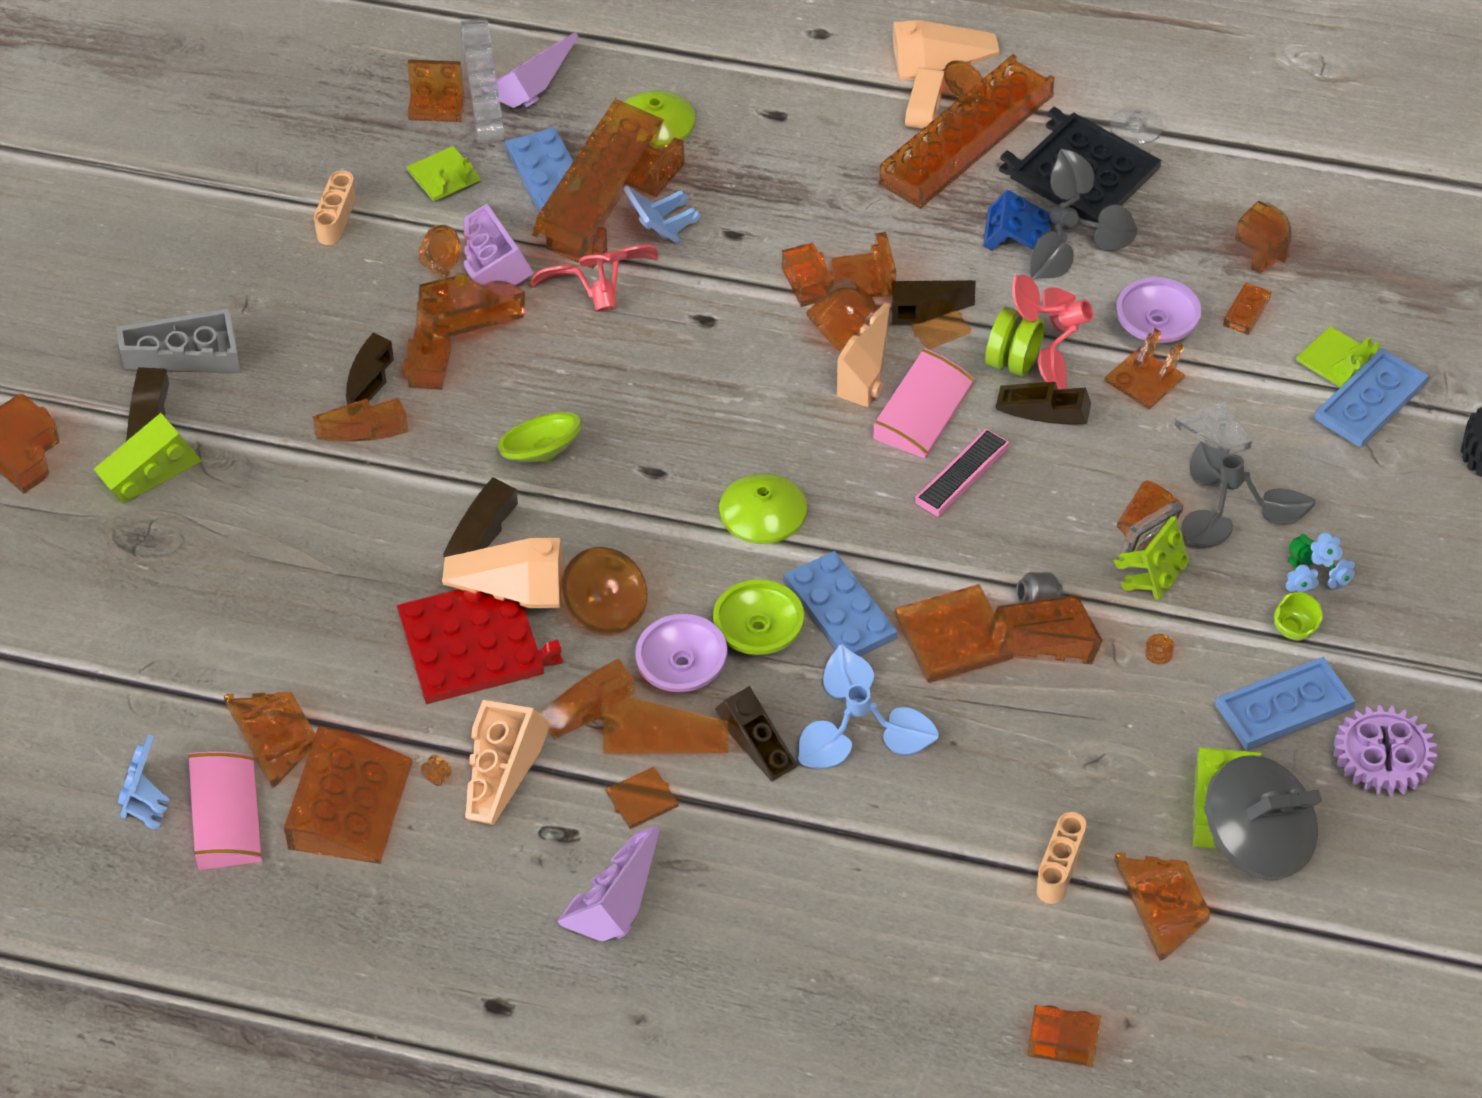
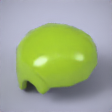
(1298, 616)

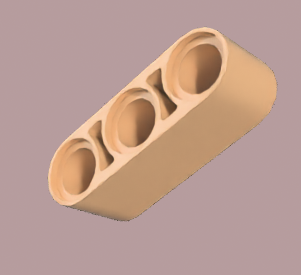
(924, 98)
(335, 207)
(1061, 869)

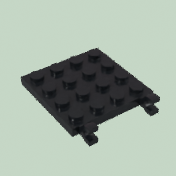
(1116, 163)

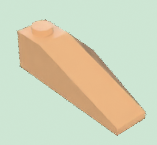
(863, 360)
(516, 570)
(504, 749)

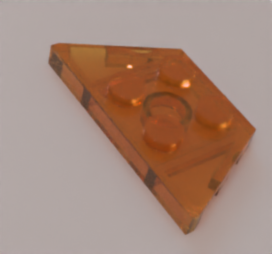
(273, 730)
(1164, 899)

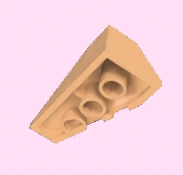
(936, 44)

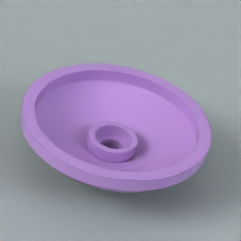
(1158, 305)
(679, 641)

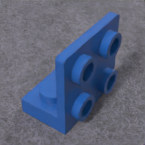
(1015, 218)

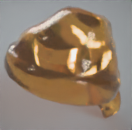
(440, 250)

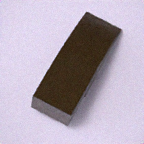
(368, 369)
(147, 398)
(1045, 403)
(483, 518)

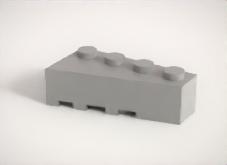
(181, 343)

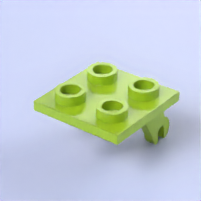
(443, 173)
(1337, 355)
(1163, 558)

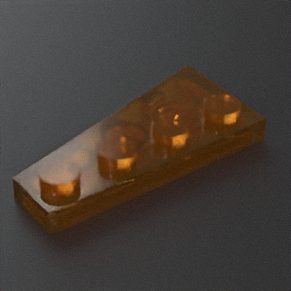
(651, 728)

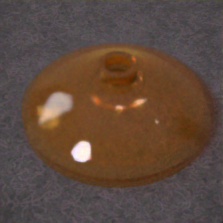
(616, 582)

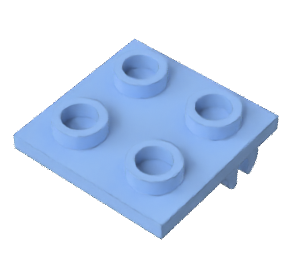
(653, 213)
(139, 794)

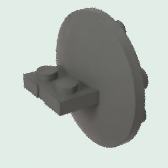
(1262, 817)

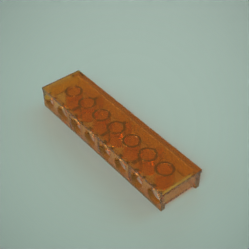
(965, 134)
(598, 176)

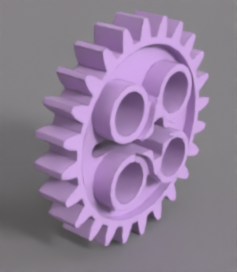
(1364, 755)

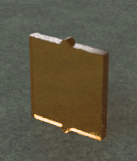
(941, 329)
(641, 797)

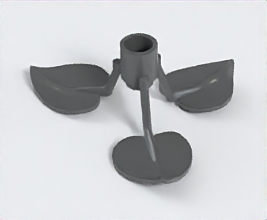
(1114, 231)
(1210, 466)

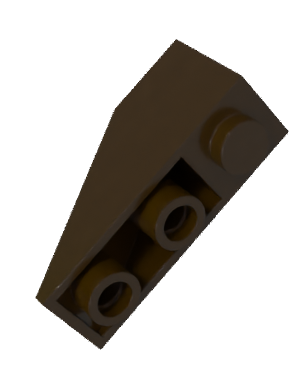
(925, 300)
(756, 733)

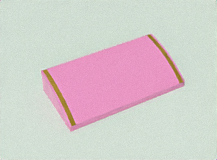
(923, 404)
(224, 809)

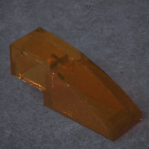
(362, 422)
(585, 699)

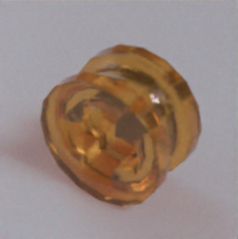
(1155, 656)
(436, 770)

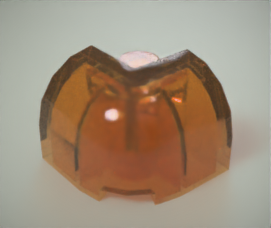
(1267, 233)
(841, 311)

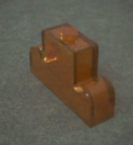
(463, 305)
(24, 439)

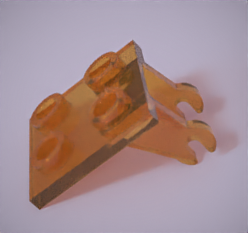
(1146, 377)

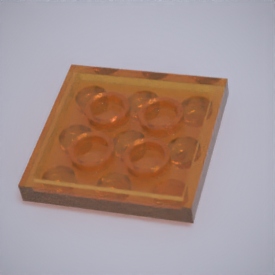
(950, 633)

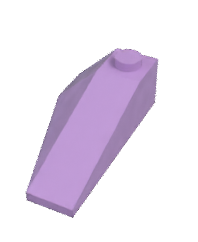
(534, 75)
(491, 250)
(616, 892)

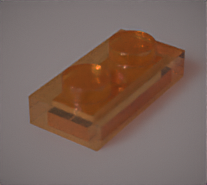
(1247, 308)

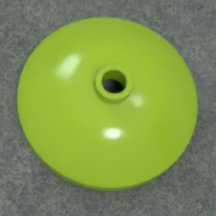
(674, 109)
(540, 437)
(763, 508)
(759, 606)

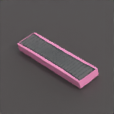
(962, 473)

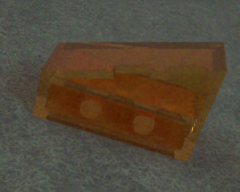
(1046, 627)

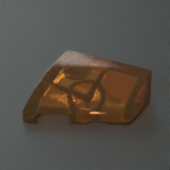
(1146, 501)

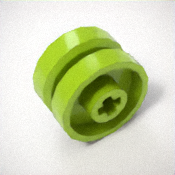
(1014, 342)

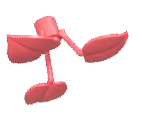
(602, 292)
(1064, 316)

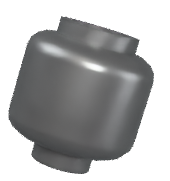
(1038, 586)

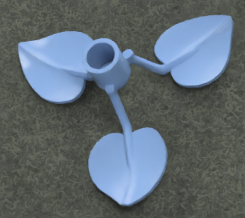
(851, 678)

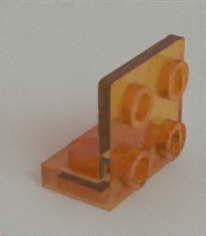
(435, 90)
(659, 168)
(870, 270)

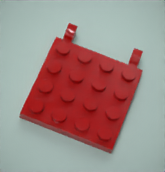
(471, 643)

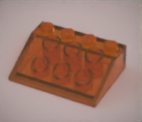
(346, 797)

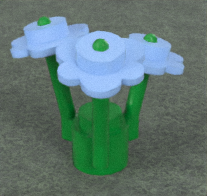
(1323, 551)

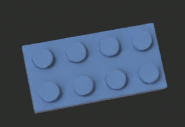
(540, 162)
(1371, 397)
(840, 605)
(1284, 703)

